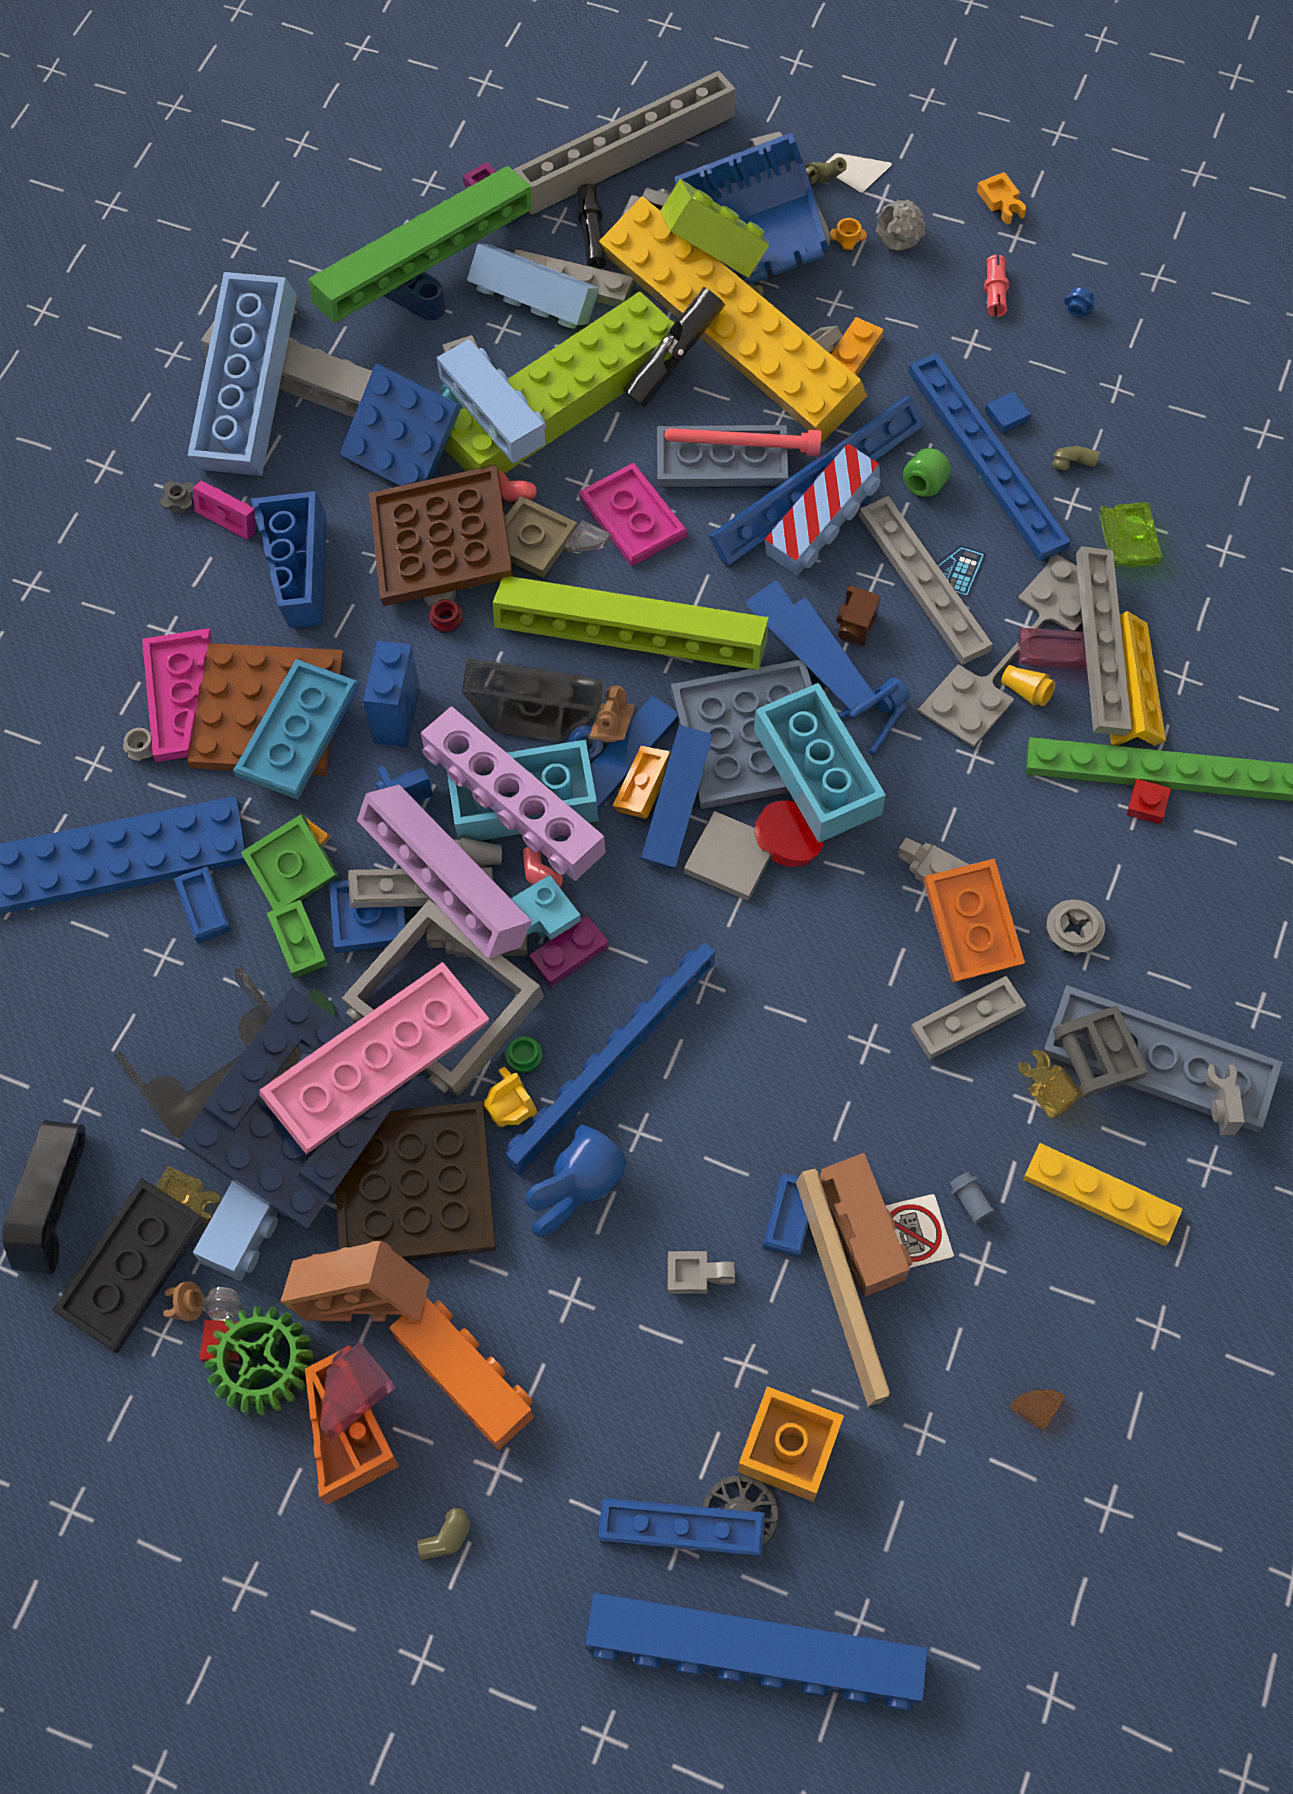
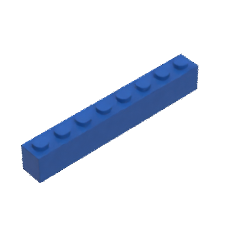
(757, 1650)

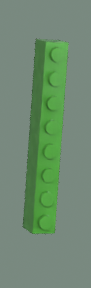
(420, 244)

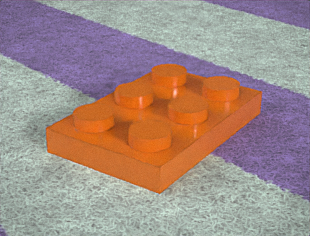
(973, 920)

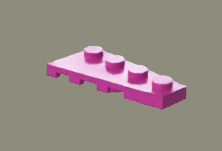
(173, 685)

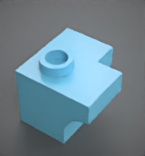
(547, 908)

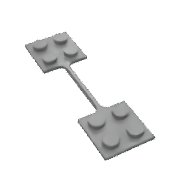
(971, 703)

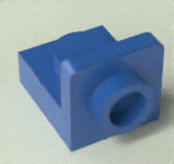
(413, 782)

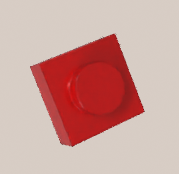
(1148, 801)

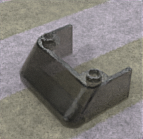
(166, 1094)

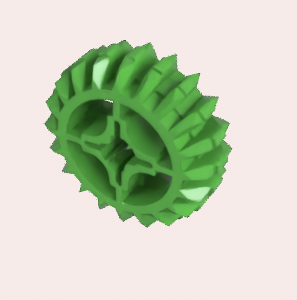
(251, 1375)

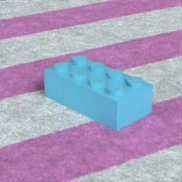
(819, 762)
(559, 767)

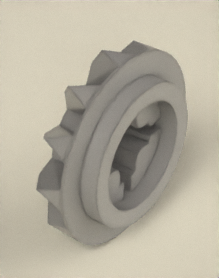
(1079, 913)

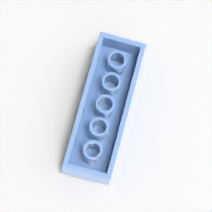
(242, 374)

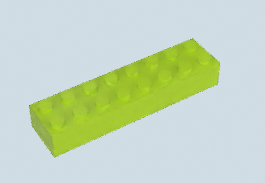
(571, 379)

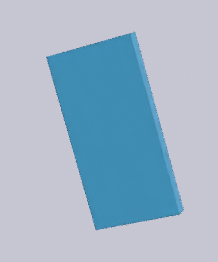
(296, 729)

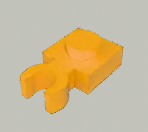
(1001, 194)

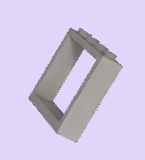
(491, 1041)

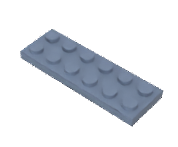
(1175, 1058)

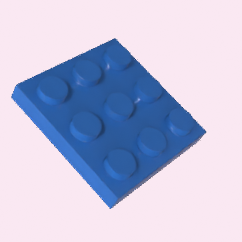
(400, 428)

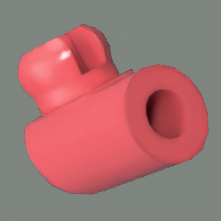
(514, 489)
(536, 870)

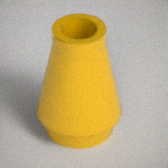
(1030, 685)

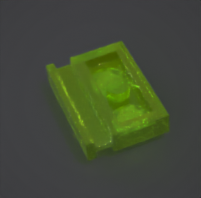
(1131, 534)

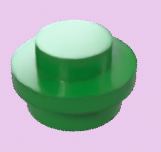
(523, 1054)

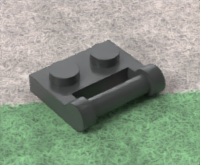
(1111, 1046)

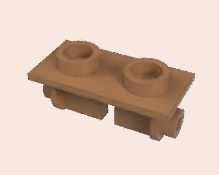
(613, 716)

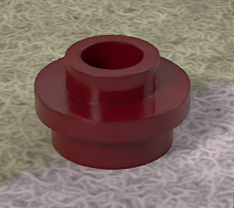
(445, 608)

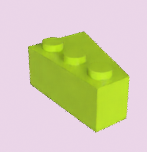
(714, 228)

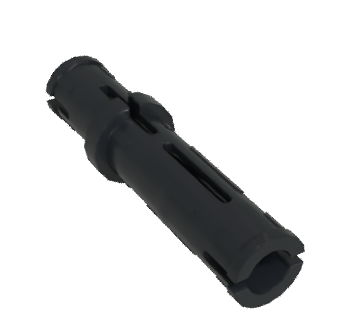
(590, 217)

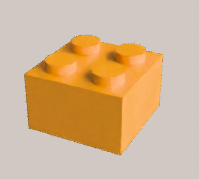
(790, 1444)

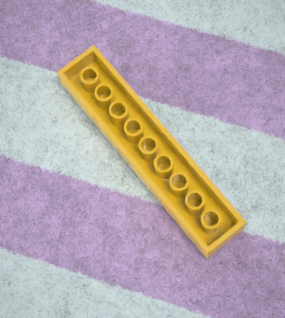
(746, 331)

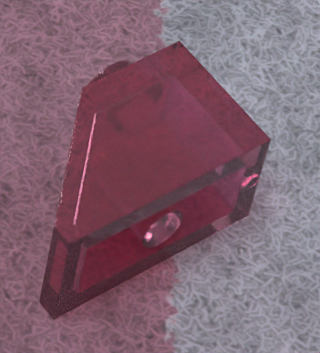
(351, 1389)

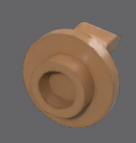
(186, 1301)

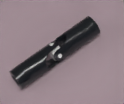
(677, 342)

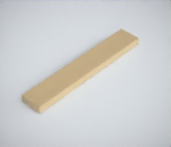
(842, 1288)

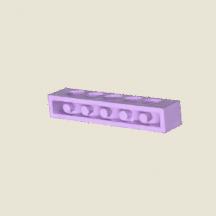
(454, 733)

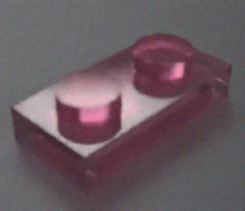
(1051, 648)

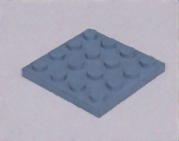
(726, 706)

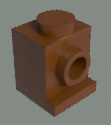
(858, 615)

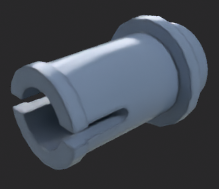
(971, 1197)

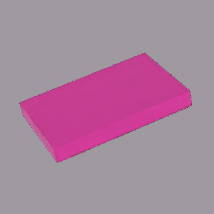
(632, 514)

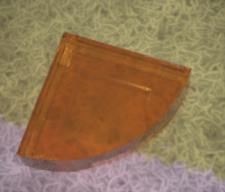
(1038, 1406)

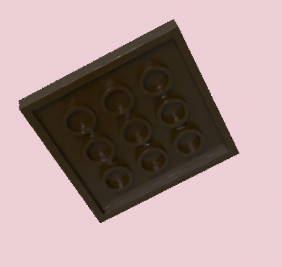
(421, 1185)

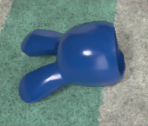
(581, 1175)

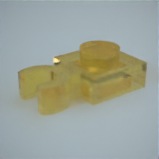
(1052, 1086)
(187, 1191)

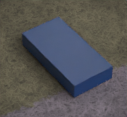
(202, 904)
(787, 1220)

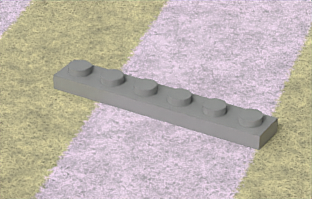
(925, 580)
(1103, 641)

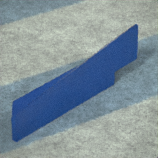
(811, 642)

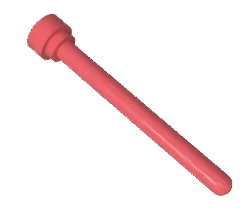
(807, 442)

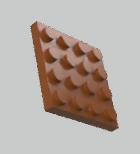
(236, 695)

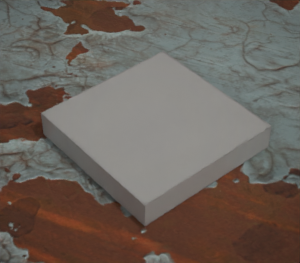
(728, 857)

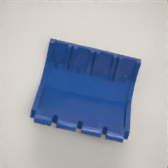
(773, 192)

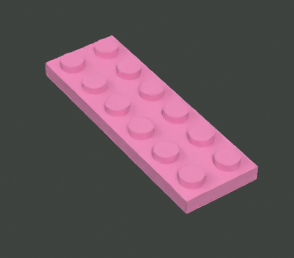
(373, 1057)

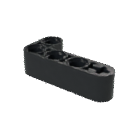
(40, 1197)

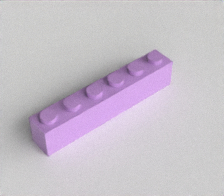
(444, 871)

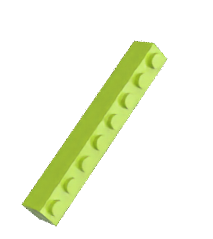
(631, 622)

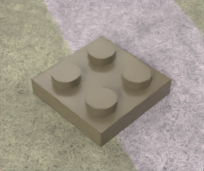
(536, 535)

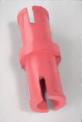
(996, 285)

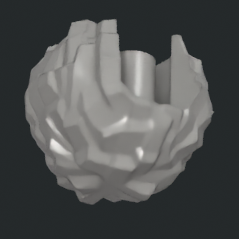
(900, 225)

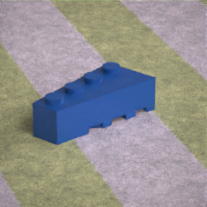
(295, 550)

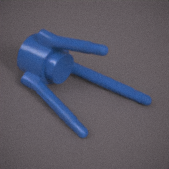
(886, 698)

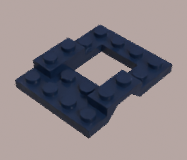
(251, 1143)

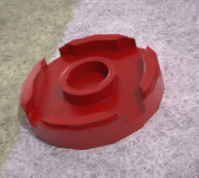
(786, 835)

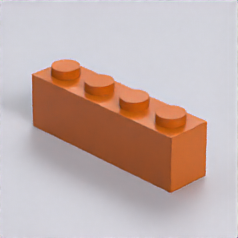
(464, 1374)

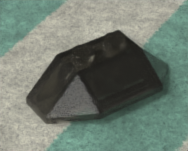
(531, 698)

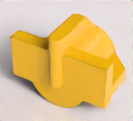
(508, 1101)

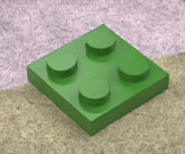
(290, 863)

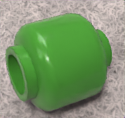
(927, 472)

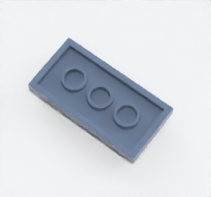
(720, 465)

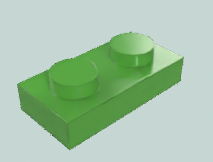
(297, 939)

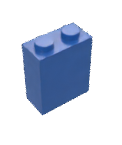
(391, 693)

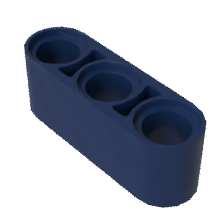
(420, 296)

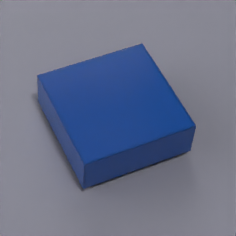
(1007, 412)

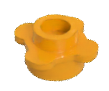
(848, 233)

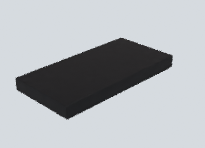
(129, 1265)

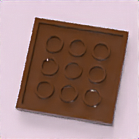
(440, 535)

